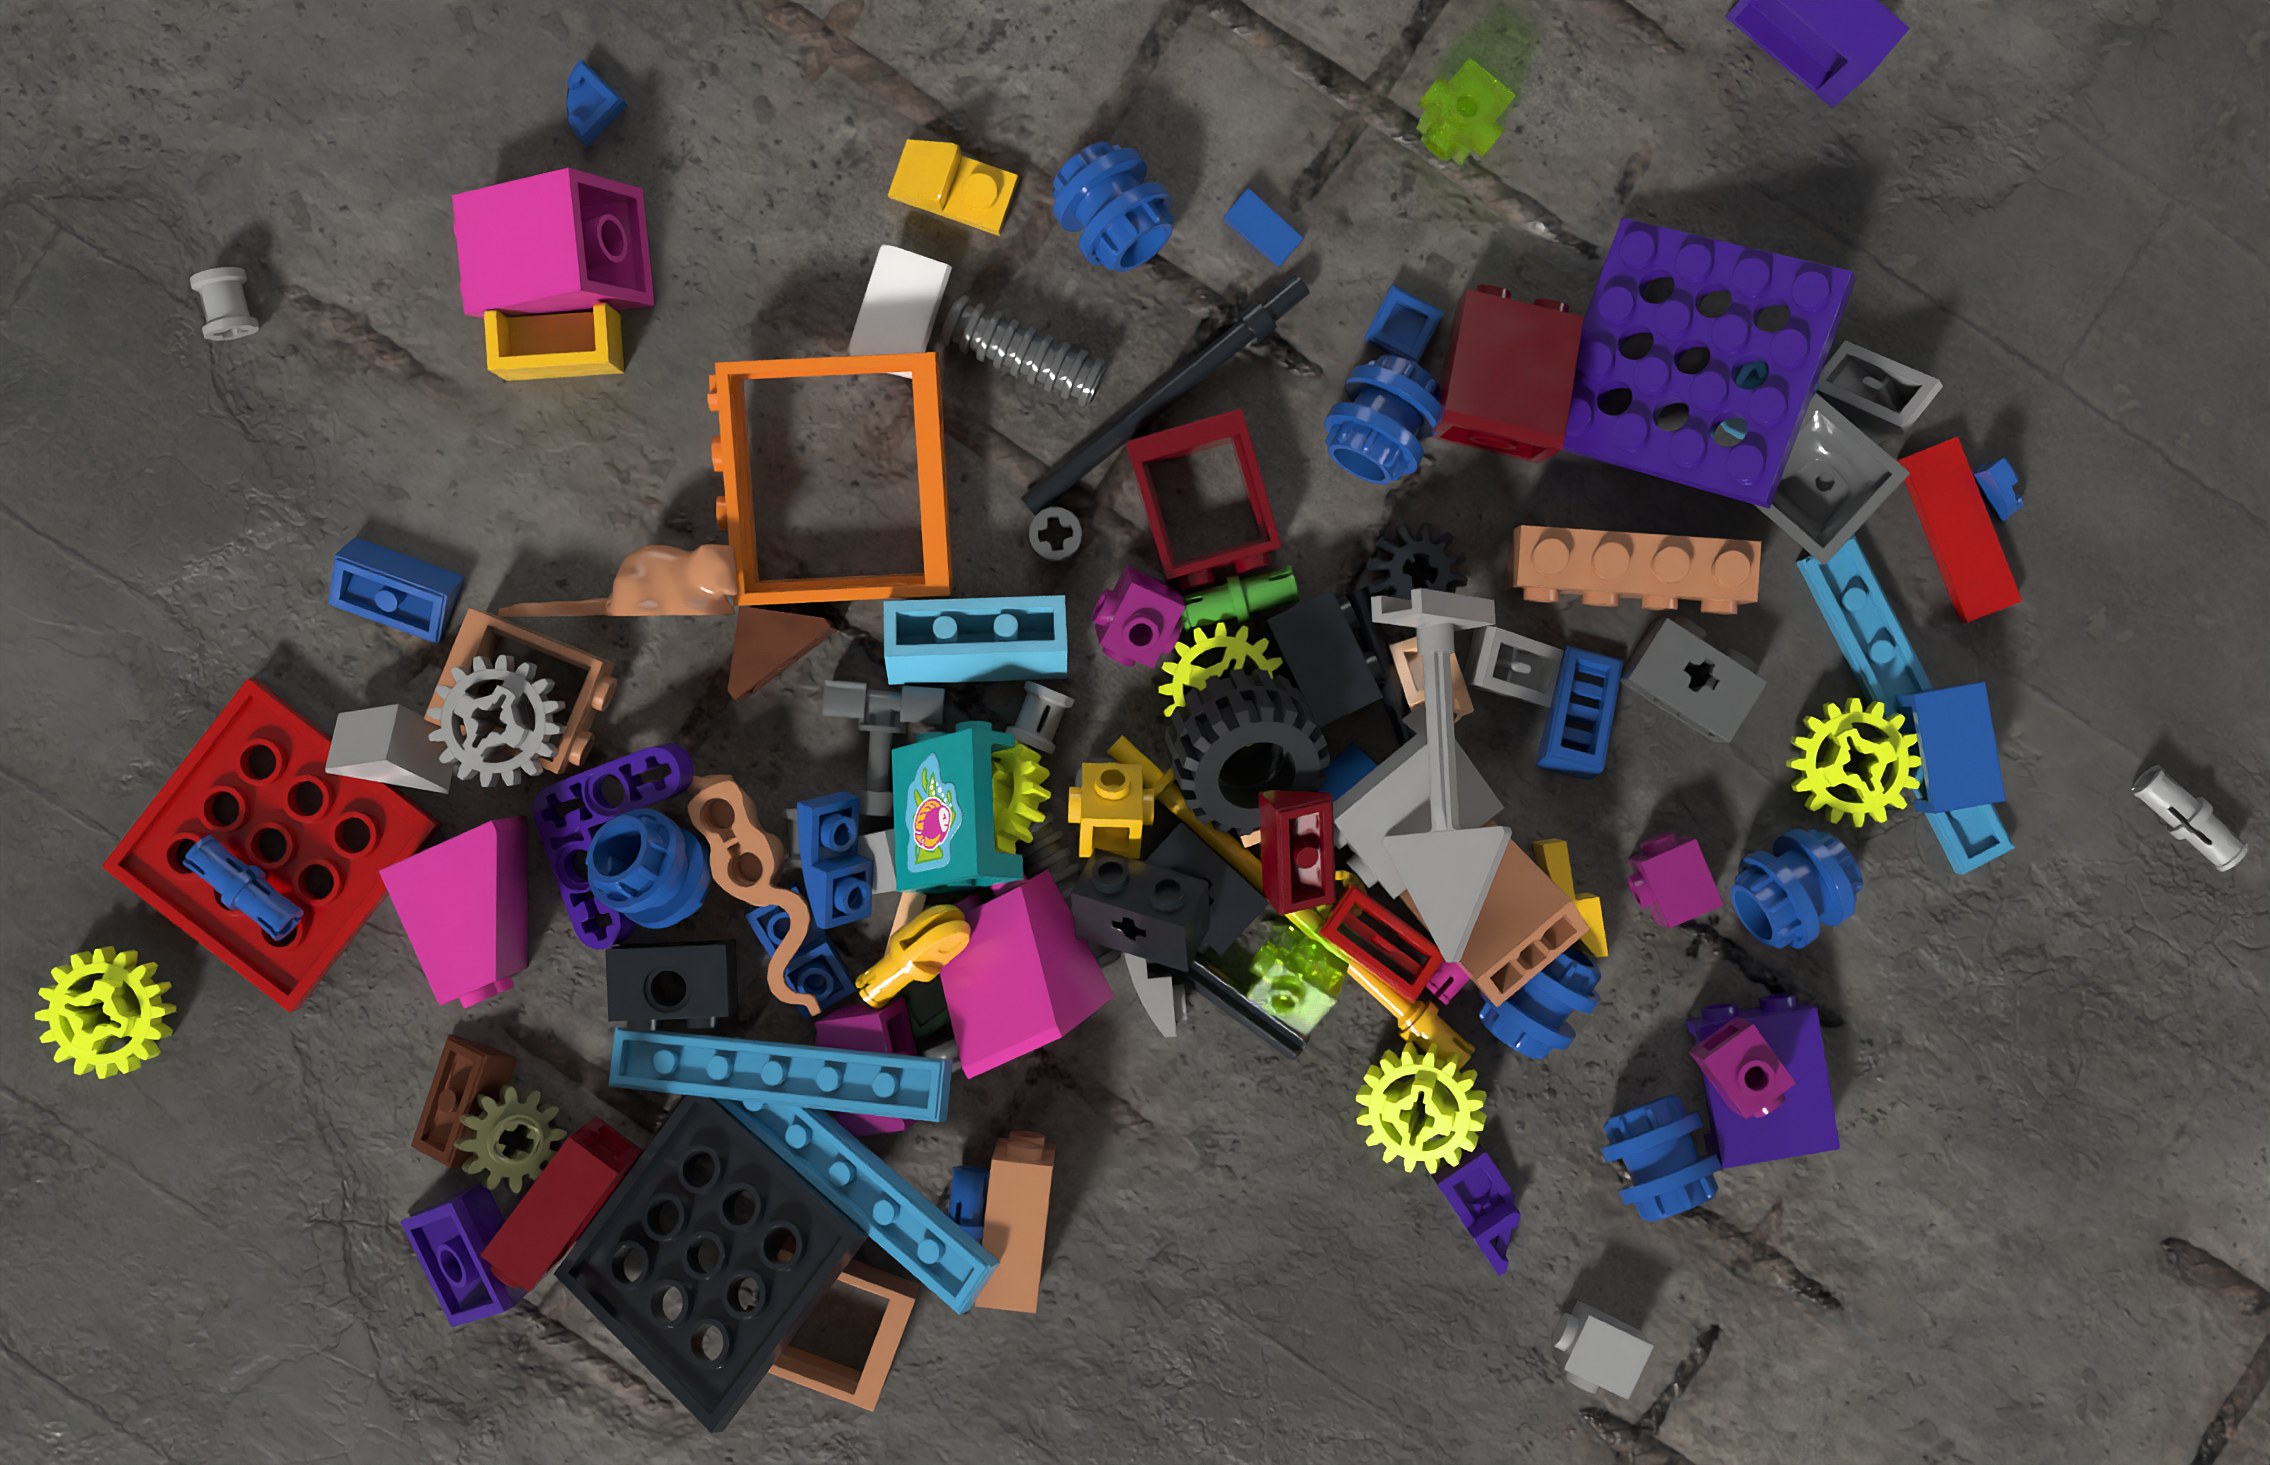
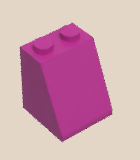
(552, 245)
(467, 909)
(1019, 975)

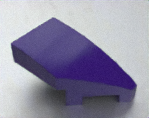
(1482, 1203)

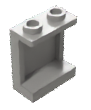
(1397, 802)

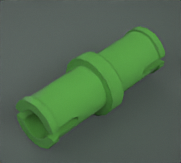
(1239, 598)

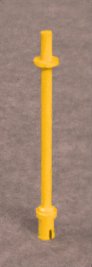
(1416, 1020)

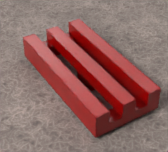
(1340, 913)

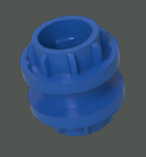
(1105, 197)
(1380, 428)
(648, 868)
(1798, 887)
(1537, 1013)
(1661, 1158)

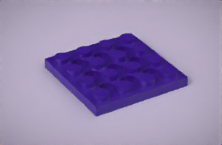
(1772, 411)

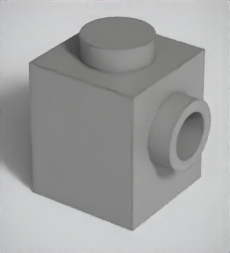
(1600, 1351)

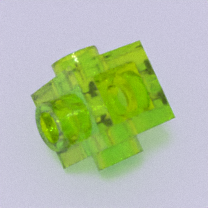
(1463, 113)
(1296, 979)

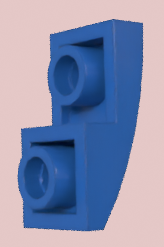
(832, 869)
(815, 966)

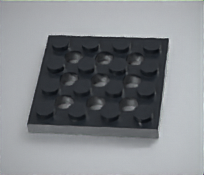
(788, 1290)

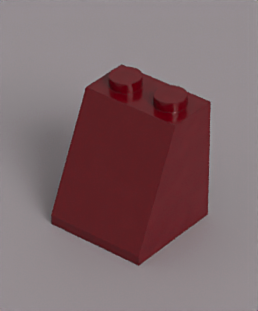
(1508, 374)

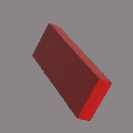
(1959, 531)

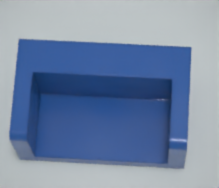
(1955, 747)

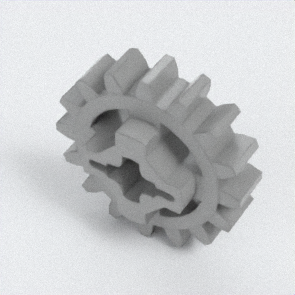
(474, 709)

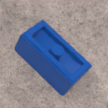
(394, 589)

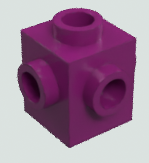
(1138, 618)

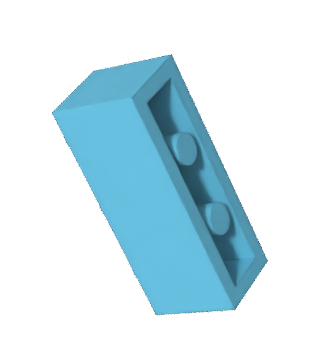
(975, 639)

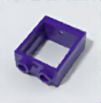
(1822, 41)

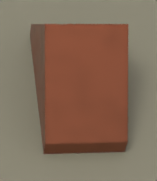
(769, 644)

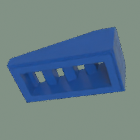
(1569, 761)

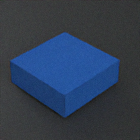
(1403, 325)

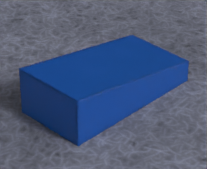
(1262, 228)

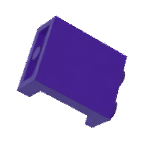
(1805, 1118)

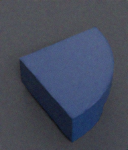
(590, 103)
(1995, 486)

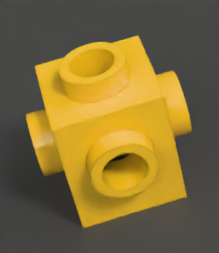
(1111, 808)

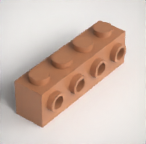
(1632, 566)

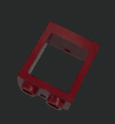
(1187, 440)
(560, 1204)

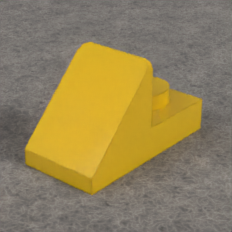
(953, 186)

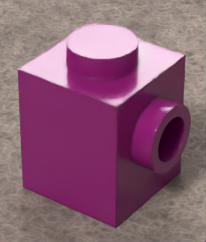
(1672, 880)
(1743, 1069)

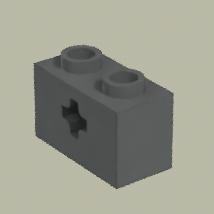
(1659, 676)

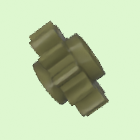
(506, 1115)

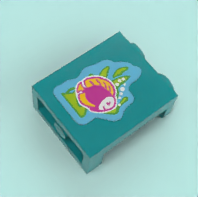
(948, 812)

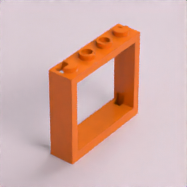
(736, 508)

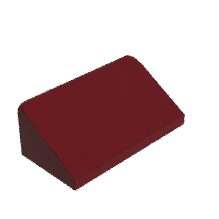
(1297, 849)

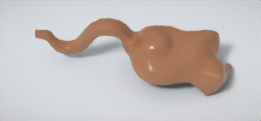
(656, 583)
(749, 866)

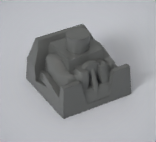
(1831, 482)

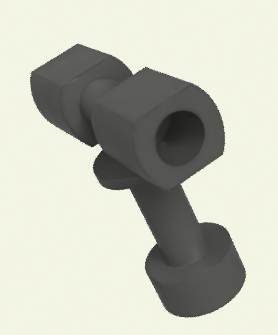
(882, 715)

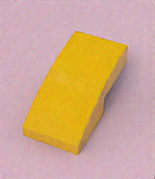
(1554, 861)

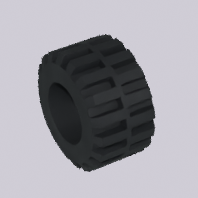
(1232, 716)

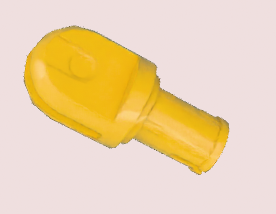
(916, 953)

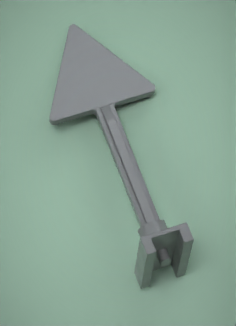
(1449, 866)

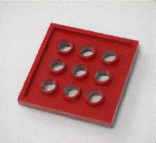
(184, 811)

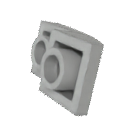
(1160, 998)

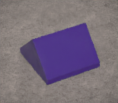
(449, 1248)

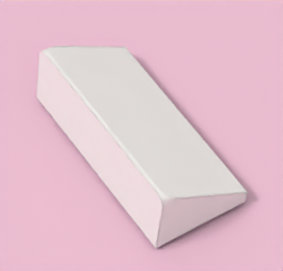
(899, 304)

